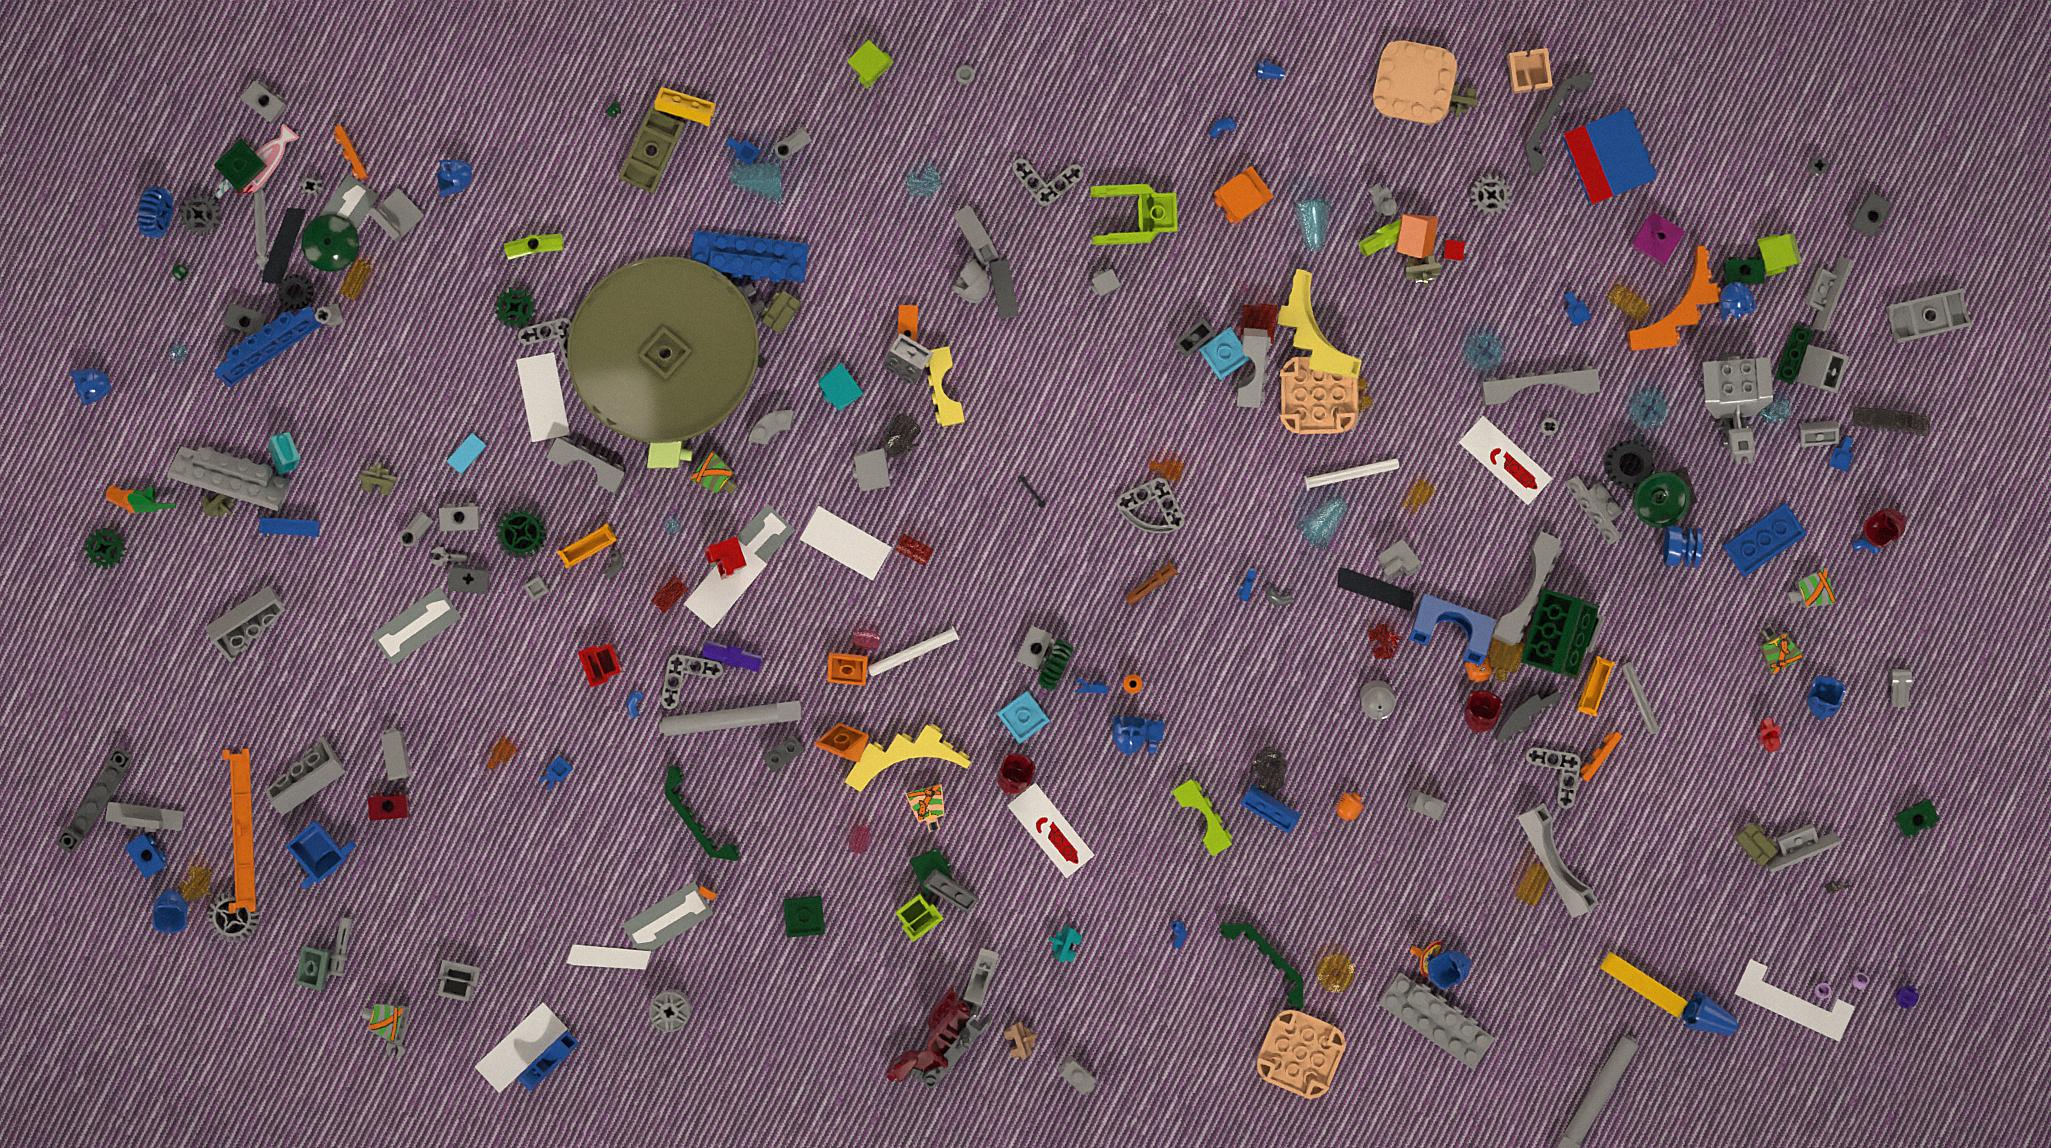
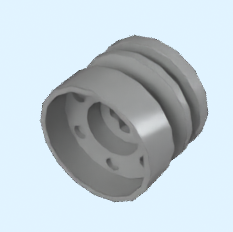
(680, 1005)

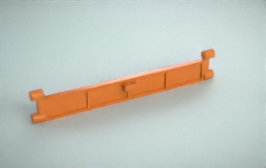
(242, 830)

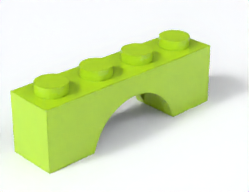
(1189, 795)

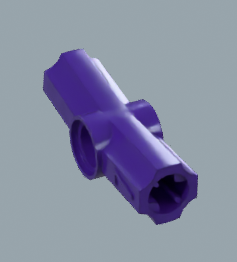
(732, 656)

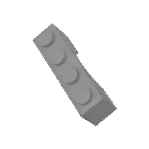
(1250, 389)
(565, 453)

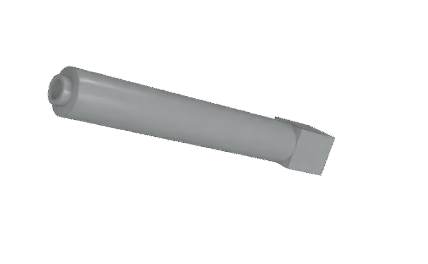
(731, 718)
(1598, 1093)

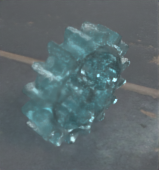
(1483, 340)
(1647, 399)

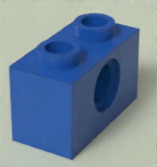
(136, 851)

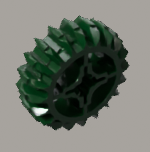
(507, 524)
(1055, 665)

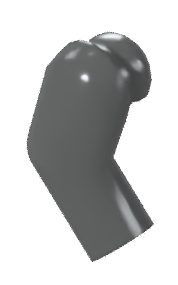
(616, 564)
(1277, 599)

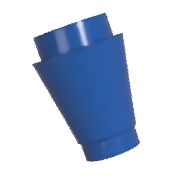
(1267, 70)

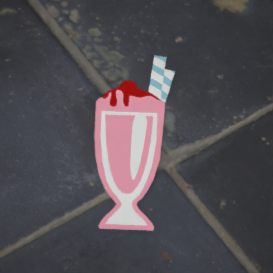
(271, 155)

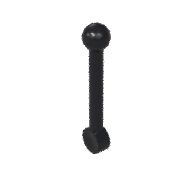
(1021, 478)

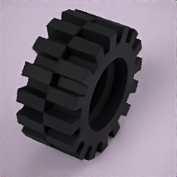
(284, 291)

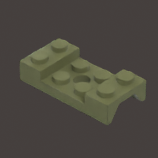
(647, 170)

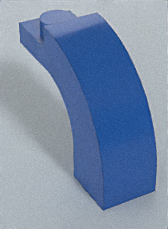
(548, 1060)

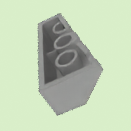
(245, 622)
(305, 778)

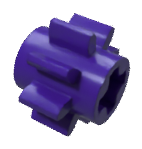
(1907, 996)

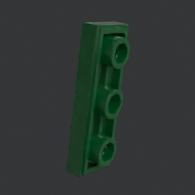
(1788, 365)

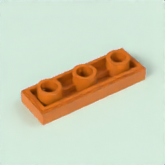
(350, 153)
(908, 320)
(1600, 755)

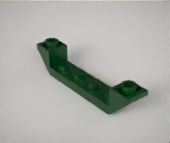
(674, 778)
(1232, 930)

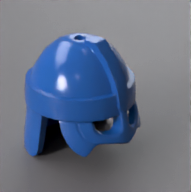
(455, 178)
(1736, 300)
(91, 383)
(1825, 697)
(1129, 733)
(170, 912)
(1449, 969)

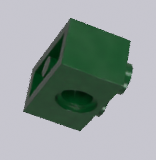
(1755, 274)
(1904, 818)

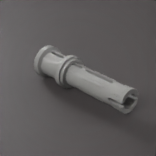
(344, 923)

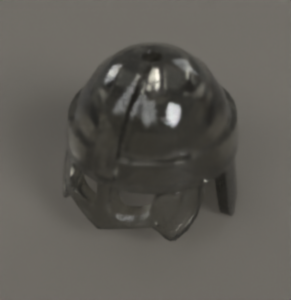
(899, 436)
(1272, 768)

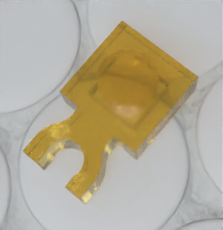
(1420, 494)

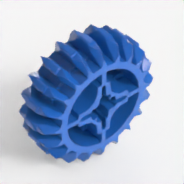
(155, 212)

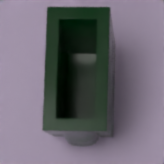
(927, 862)

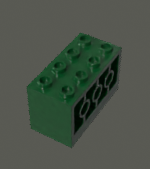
(1559, 634)

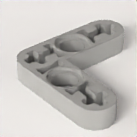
(1042, 187)
(555, 333)
(685, 668)
(1565, 771)

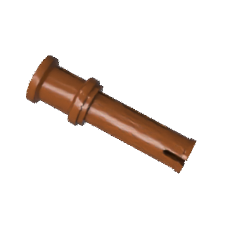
(1159, 577)

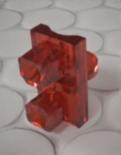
(914, 550)
(669, 594)
(1386, 650)

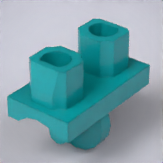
(1062, 943)

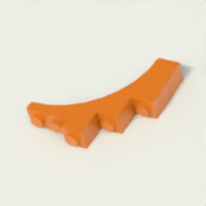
(1699, 292)

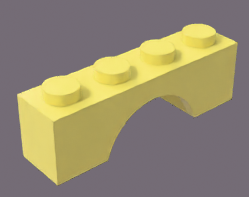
(949, 411)

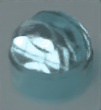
(174, 352)
(672, 526)

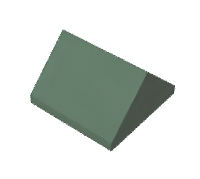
(313, 968)

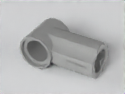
(793, 143)
(329, 315)
(416, 528)
(1900, 681)

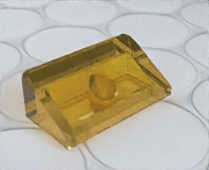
(356, 280)

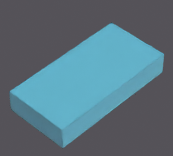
(466, 453)

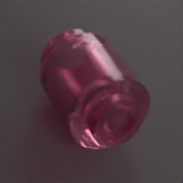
(866, 639)
(860, 839)

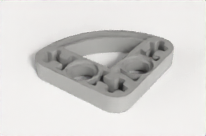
(1152, 493)

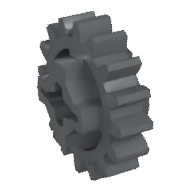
(205, 210)

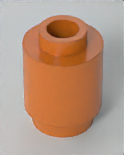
(1126, 684)

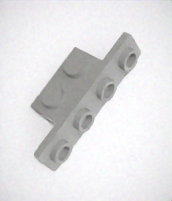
(1826, 292)
(1598, 506)
(144, 816)
(1799, 846)

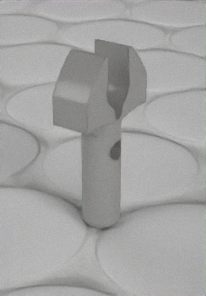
(447, 557)
(401, 1048)

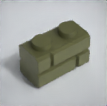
(780, 312)
(1755, 843)

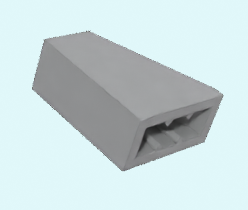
(976, 235)
(396, 755)

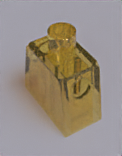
(1505, 658)

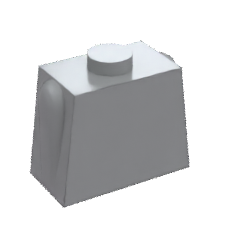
(871, 470)
(1077, 1075)

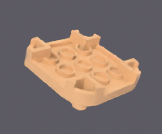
(1415, 82)
(1317, 400)
(1300, 1053)

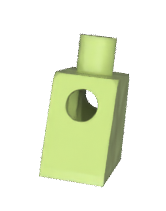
(668, 455)

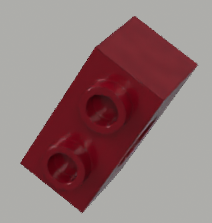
(400, 809)

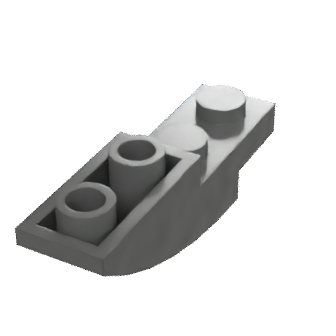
(1519, 717)

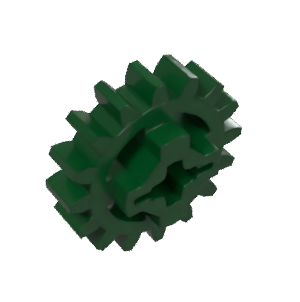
(510, 301)
(101, 541)

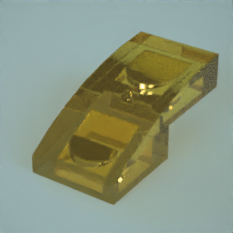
(1628, 302)

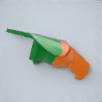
(136, 500)

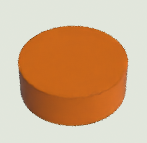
(704, 891)

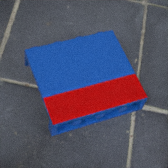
(1609, 156)

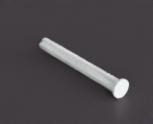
(1351, 473)
(913, 652)

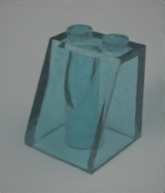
(759, 180)

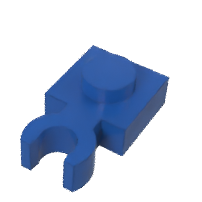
(1244, 590)
(558, 771)

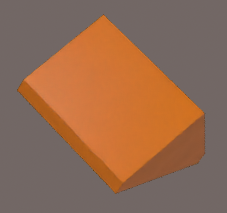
(1417, 235)
(847, 668)
(844, 742)

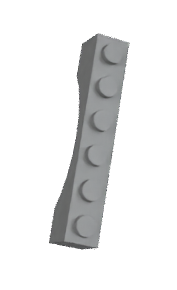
(1580, 382)
(1542, 553)
(1575, 894)

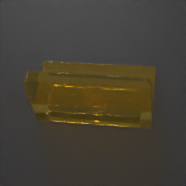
(1533, 884)

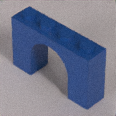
(1476, 626)

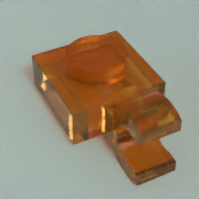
(1170, 469)
(503, 752)

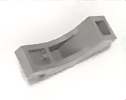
(980, 978)

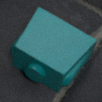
(839, 387)
(283, 452)

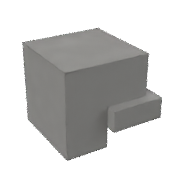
(1398, 560)
(458, 980)

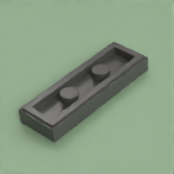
(1004, 289)
(951, 891)

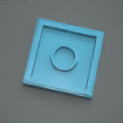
(1224, 353)
(1023, 717)

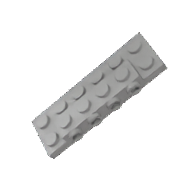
(229, 476)
(1437, 1020)

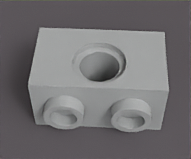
(253, 98)
(470, 522)
(1035, 636)

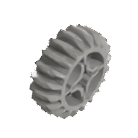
(228, 922)

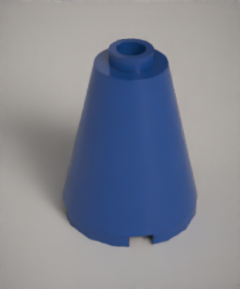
(1708, 1016)

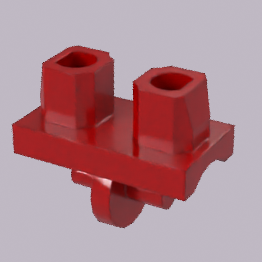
(1769, 735)

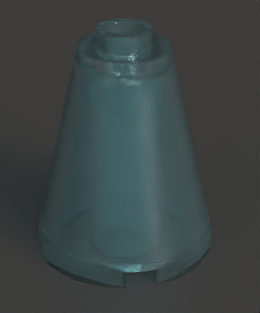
(1313, 221)
(1323, 522)

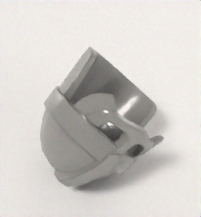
(974, 284)
(1376, 694)

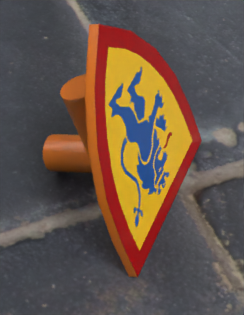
(1426, 955)

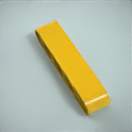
(1643, 984)

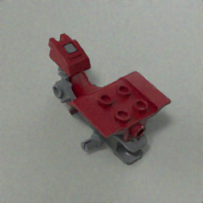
(950, 1036)

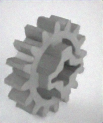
(1483, 189)

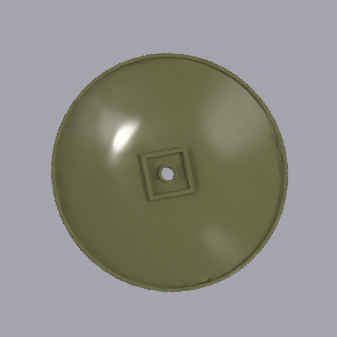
(653, 309)

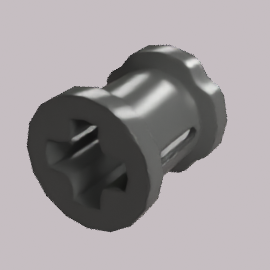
(1814, 170)

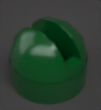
(610, 111)
(180, 272)

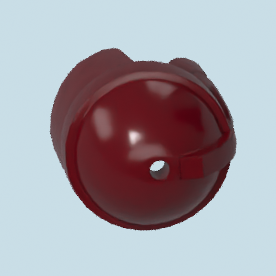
(1884, 527)
(1482, 711)
(1015, 774)

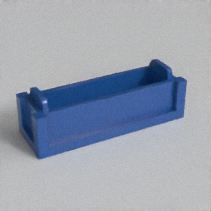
(289, 527)
(1270, 809)

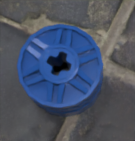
(1679, 546)

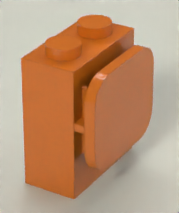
(1242, 196)

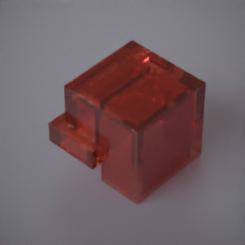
(1259, 317)

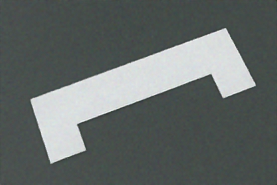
(1825, 1022)

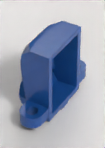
(318, 853)

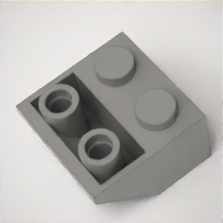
(1822, 369)

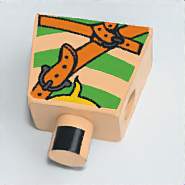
(927, 805)

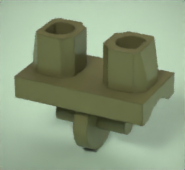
(1468, 100)
(1422, 273)
(379, 476)
(218, 506)

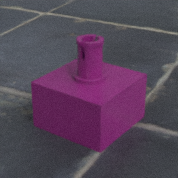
(1657, 238)

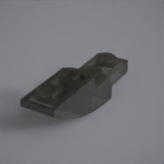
(1891, 420)

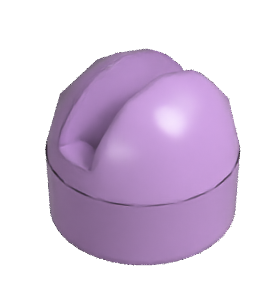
(1864, 980)
(1825, 988)

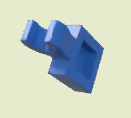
(745, 152)
(1577, 311)
(1841, 457)
(1097, 687)
(1154, 733)

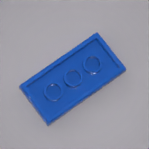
(1764, 540)

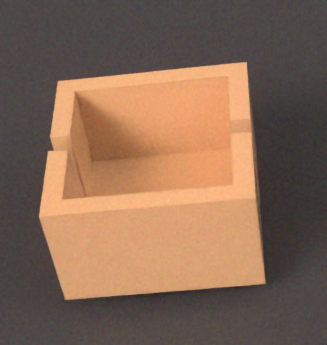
(1529, 71)

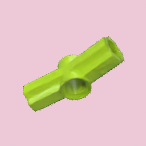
(1380, 239)
(521, 247)

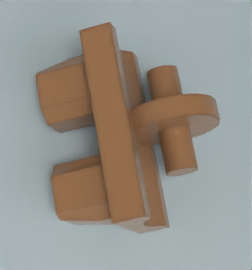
(1023, 1039)

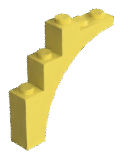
(1308, 337)
(927, 745)

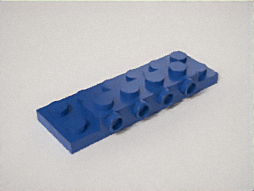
(751, 256)
(266, 345)

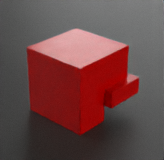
(727, 557)
(600, 663)

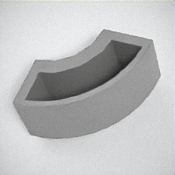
(771, 425)

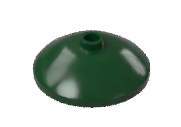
(339, 252)
(1670, 505)

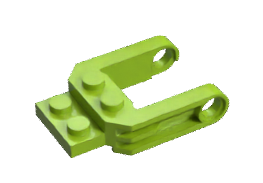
(1155, 211)

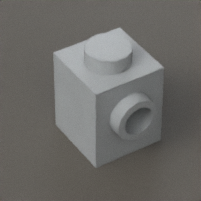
(1104, 283)

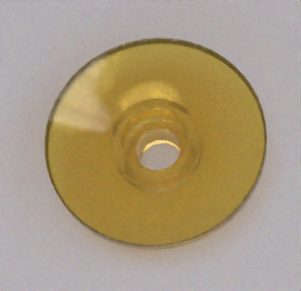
(1342, 980)

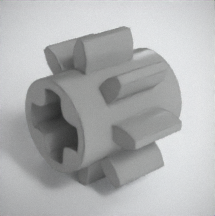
(317, 188)

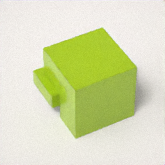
(869, 63)
(1779, 253)
(918, 916)

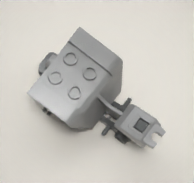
(1736, 391)

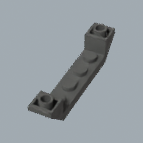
(1534, 159)
(96, 801)

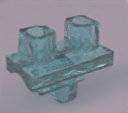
(924, 185)
(1776, 411)

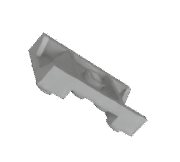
(1909, 319)

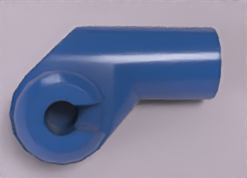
(1222, 124)
(1864, 543)
(632, 701)
(1180, 933)

